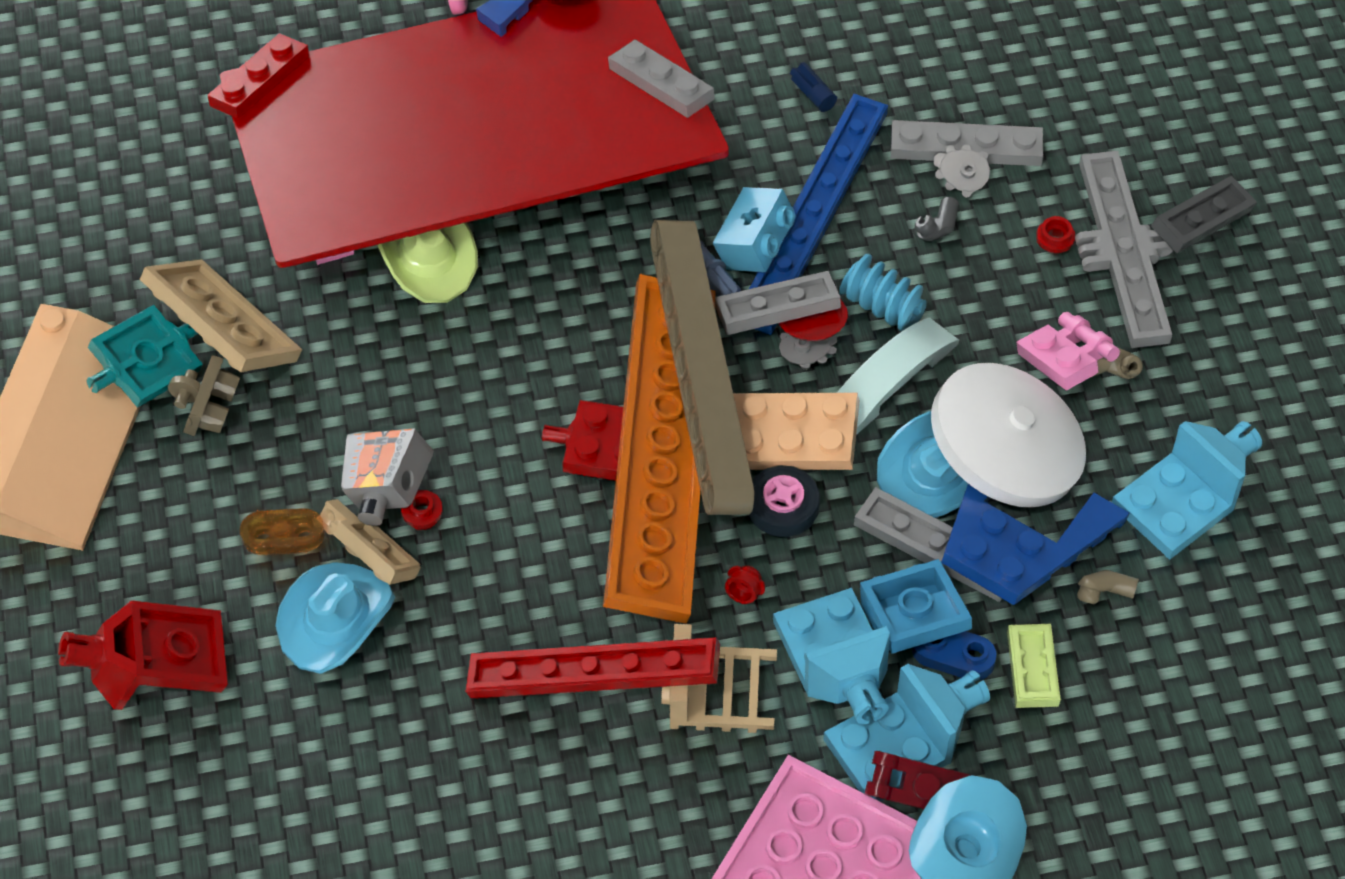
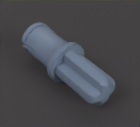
(717, 276)

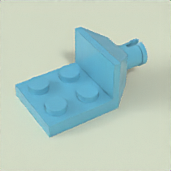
(1190, 486)
(837, 652)
(919, 724)

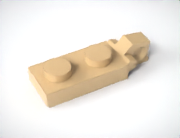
(370, 544)

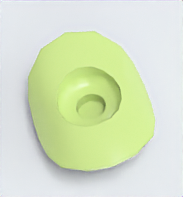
(433, 263)

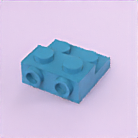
(915, 605)

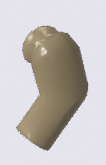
(1125, 366)
(1106, 581)

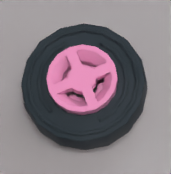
(790, 487)

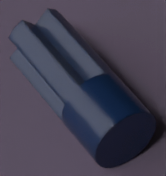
(813, 87)

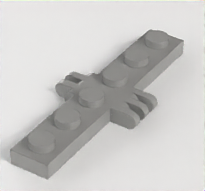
(1124, 249)

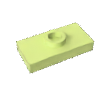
(1033, 665)

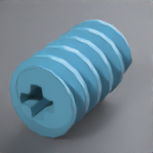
(883, 294)

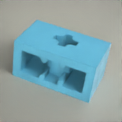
(754, 229)

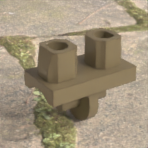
(204, 413)

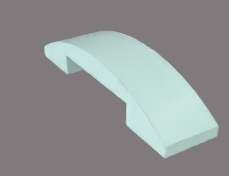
(896, 364)

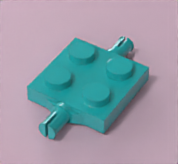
(143, 355)

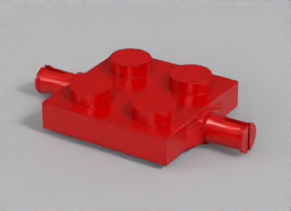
(590, 440)

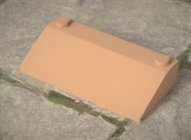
(57, 433)

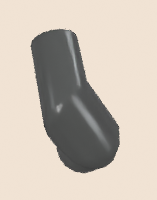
(940, 226)

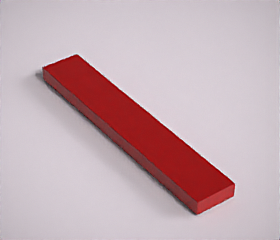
(594, 668)

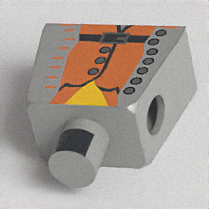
(383, 471)

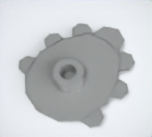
(962, 169)
(806, 352)

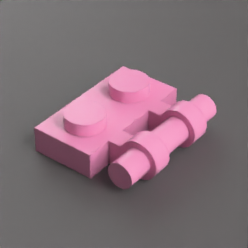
(1060, 357)

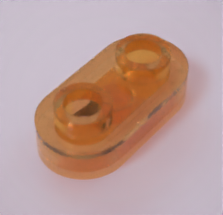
(283, 531)

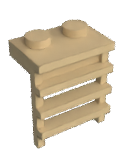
(689, 701)

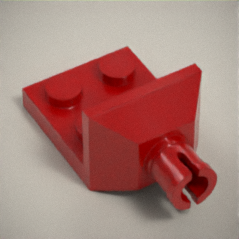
(151, 648)

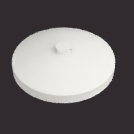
(1008, 435)

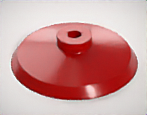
(817, 326)

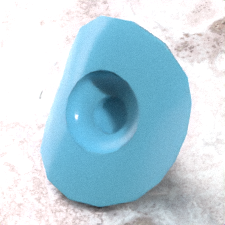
(917, 471)
(330, 614)
(969, 832)

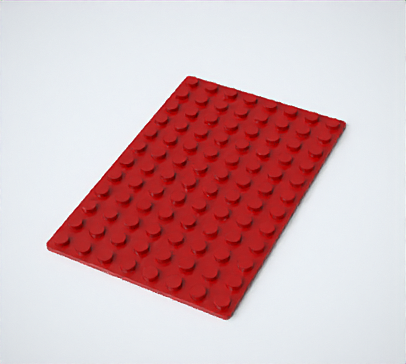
(461, 126)

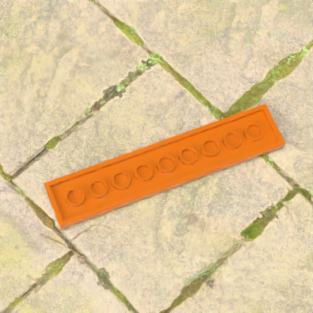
(655, 479)

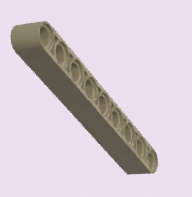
(701, 369)

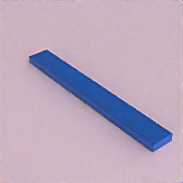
(824, 191)

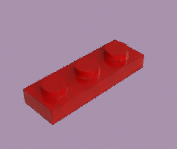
(258, 75)

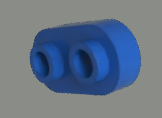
(953, 657)

